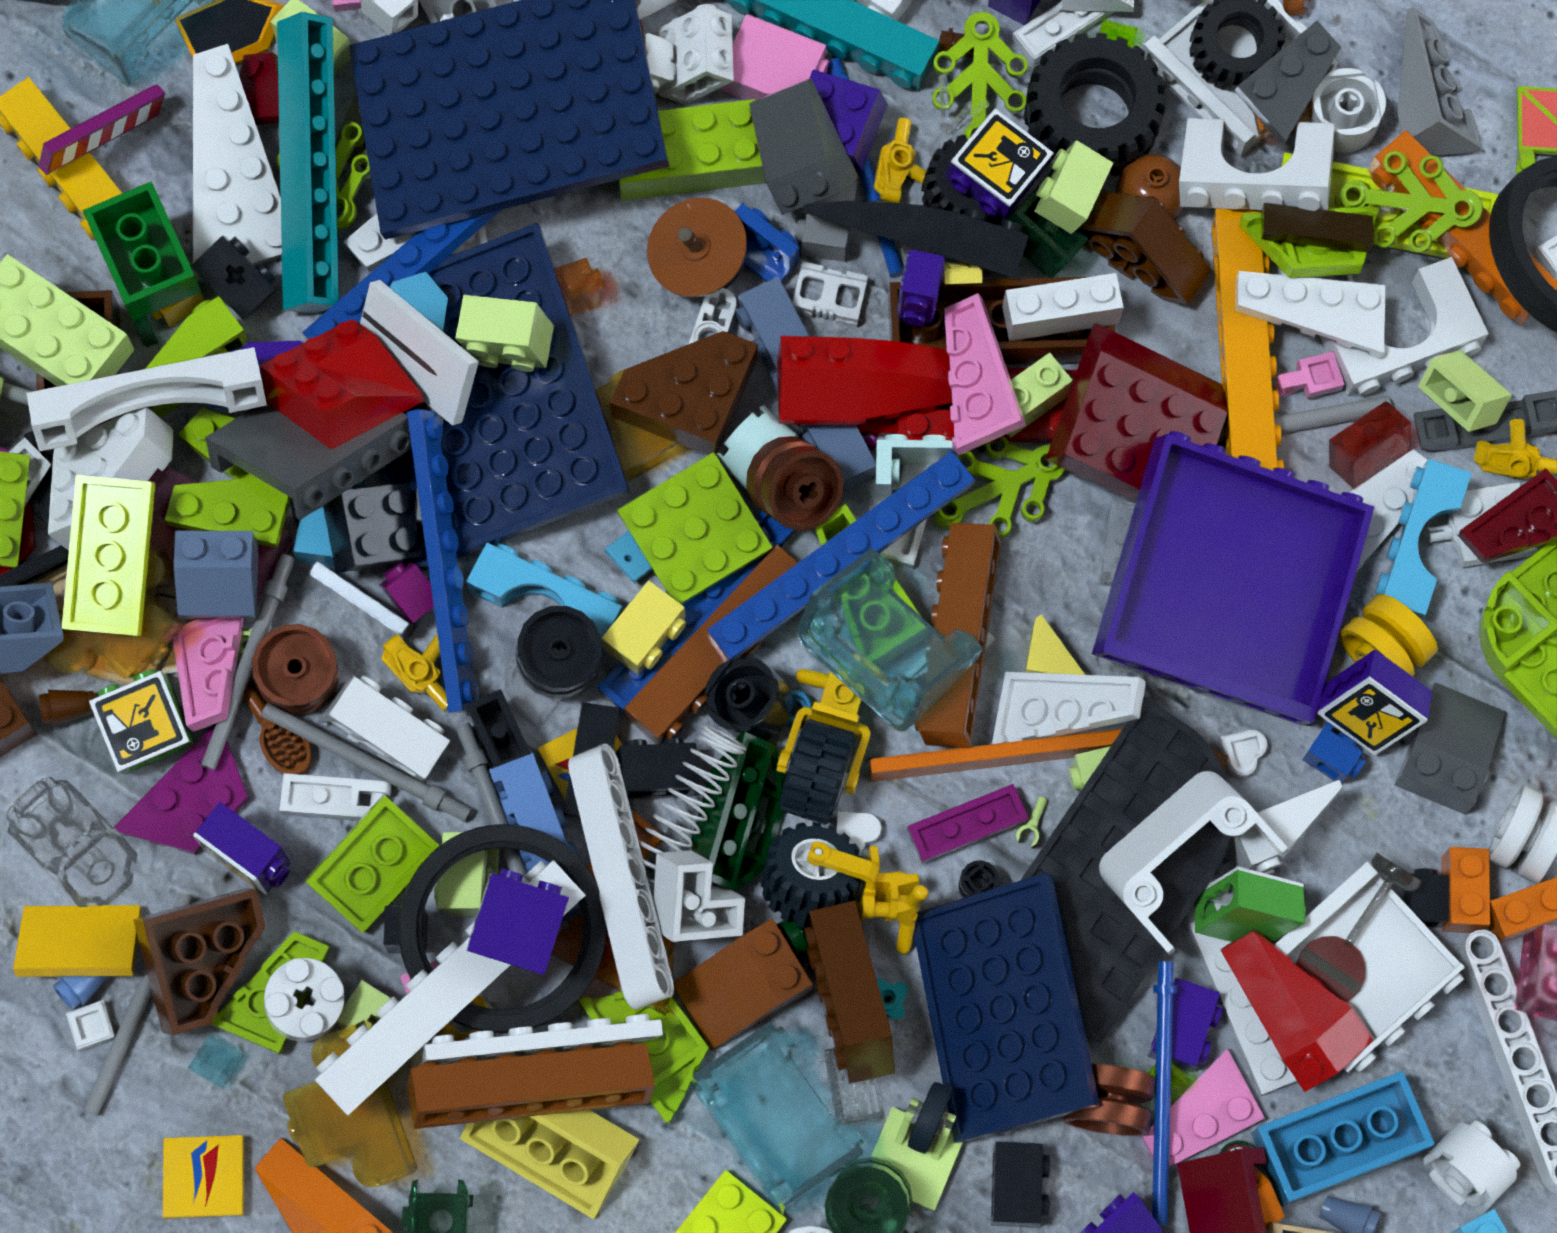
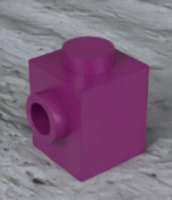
(408, 590)

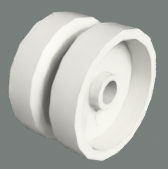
(1525, 832)

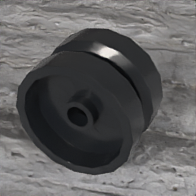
(560, 629)

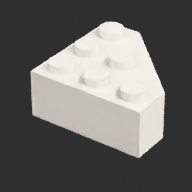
(119, 449)

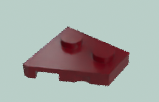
(260, 86)

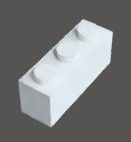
(1062, 306)

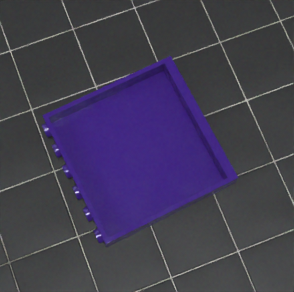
(1234, 578)

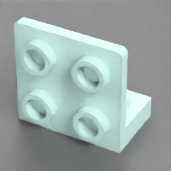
(898, 451)

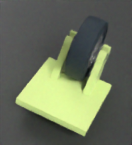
(921, 1144)

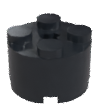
(748, 698)

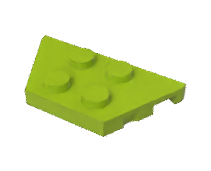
(1309, 260)
(671, 1056)

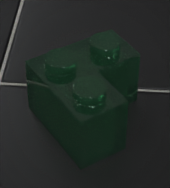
(1048, 245)

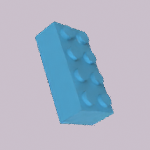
(1342, 1138)

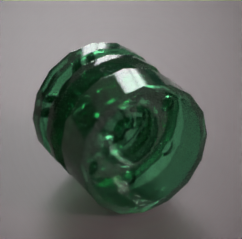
(882, 1179)

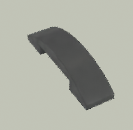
(1441, 432)

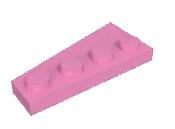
(979, 380)

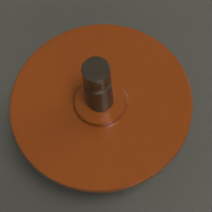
(697, 247)

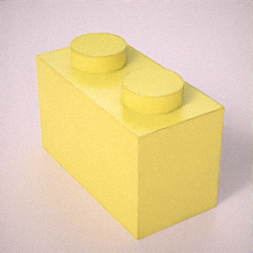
(644, 628)

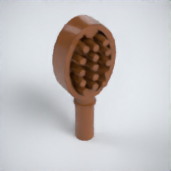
(282, 748)

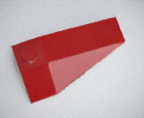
(1303, 1018)

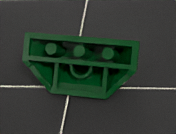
(744, 815)

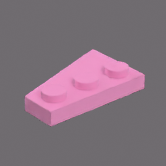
(206, 668)
(1209, 1111)

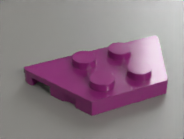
(185, 798)

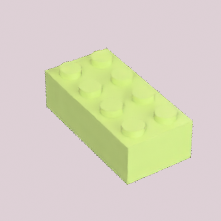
(54, 330)

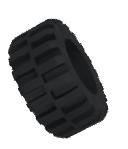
(1104, 64)

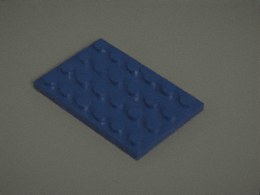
(1004, 1009)

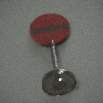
(1336, 959)

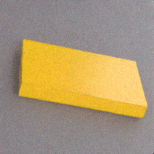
(77, 941)

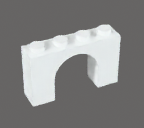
(1212, 183)
(1453, 327)

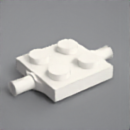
(1474, 505)

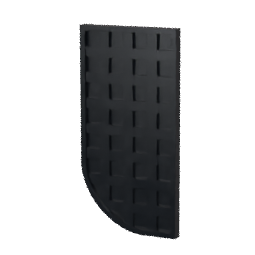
(1103, 937)

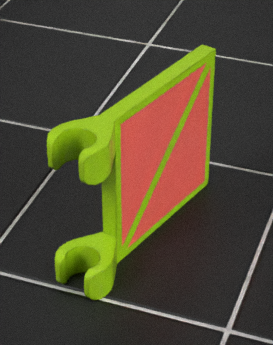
(1535, 124)

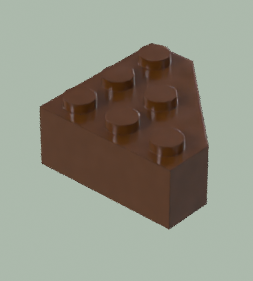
(1145, 245)
(688, 391)
(197, 955)

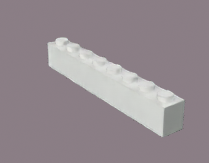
(422, 1012)

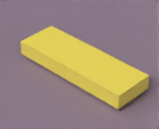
(961, 273)

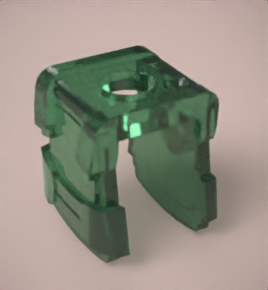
(423, 1205)

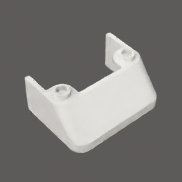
(1200, 800)

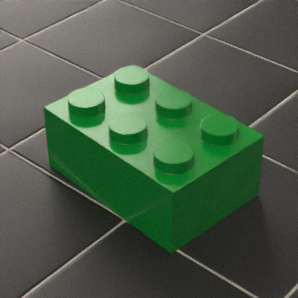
(142, 251)

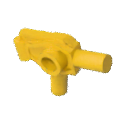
(896, 163)
(1515, 458)
(416, 670)

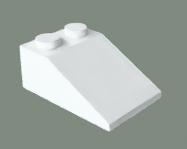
(1288, 821)

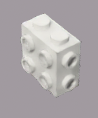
(700, 53)

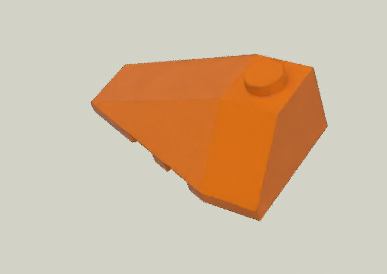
(310, 1198)

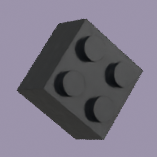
(372, 528)

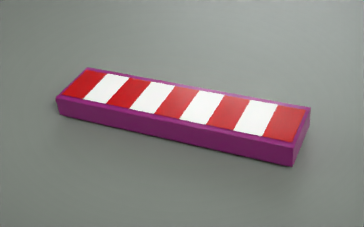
(101, 129)

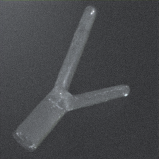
(965, 116)

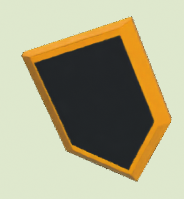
(238, 23)

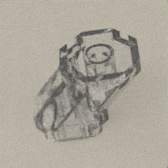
(71, 842)

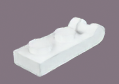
(329, 796)

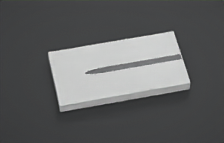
(422, 350)

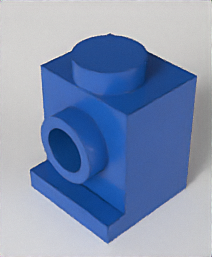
(1335, 755)

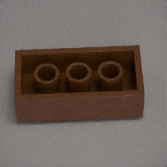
(849, 993)

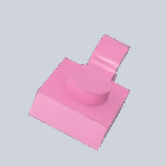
(1314, 374)

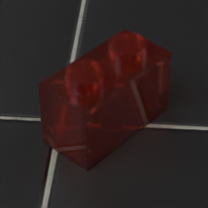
(1369, 444)

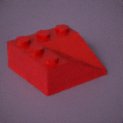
(338, 384)

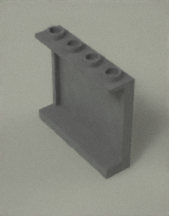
(298, 463)

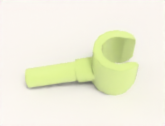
(1033, 821)

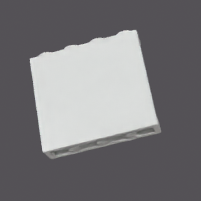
(1205, 100)
(1399, 952)

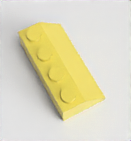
(564, 1153)

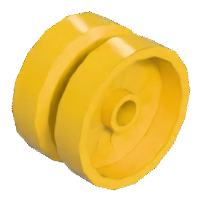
(1392, 632)

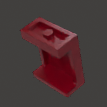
(1223, 1192)

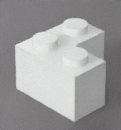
(689, 904)

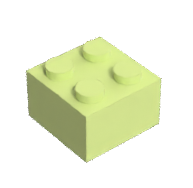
(504, 332)

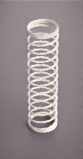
(720, 742)

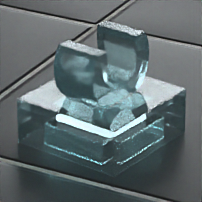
(216, 1061)

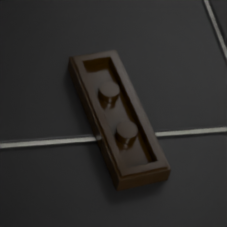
(1317, 227)

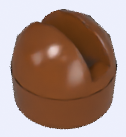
(1295, 7)

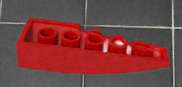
(857, 379)

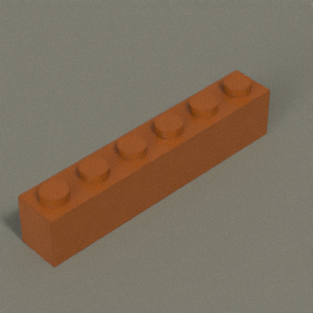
(964, 605)
(683, 680)
(530, 1084)

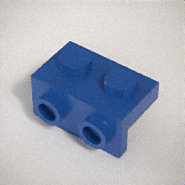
(768, 251)

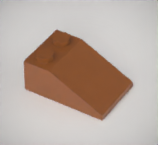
(743, 985)

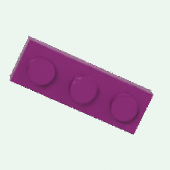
(967, 823)

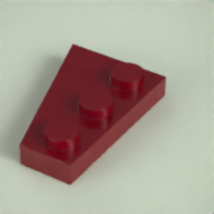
(1516, 522)

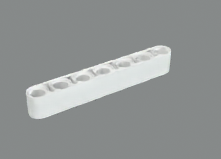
(621, 877)
(1506, 1043)

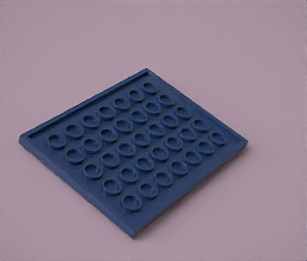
(505, 109)
(528, 440)

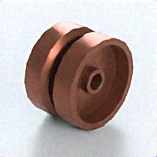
(794, 483)
(290, 647)
(1119, 1095)

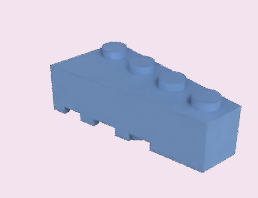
(527, 803)

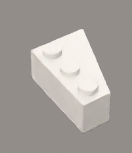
(385, 727)

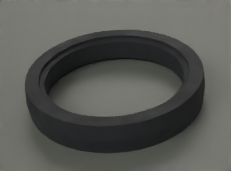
(1509, 245)
(547, 848)

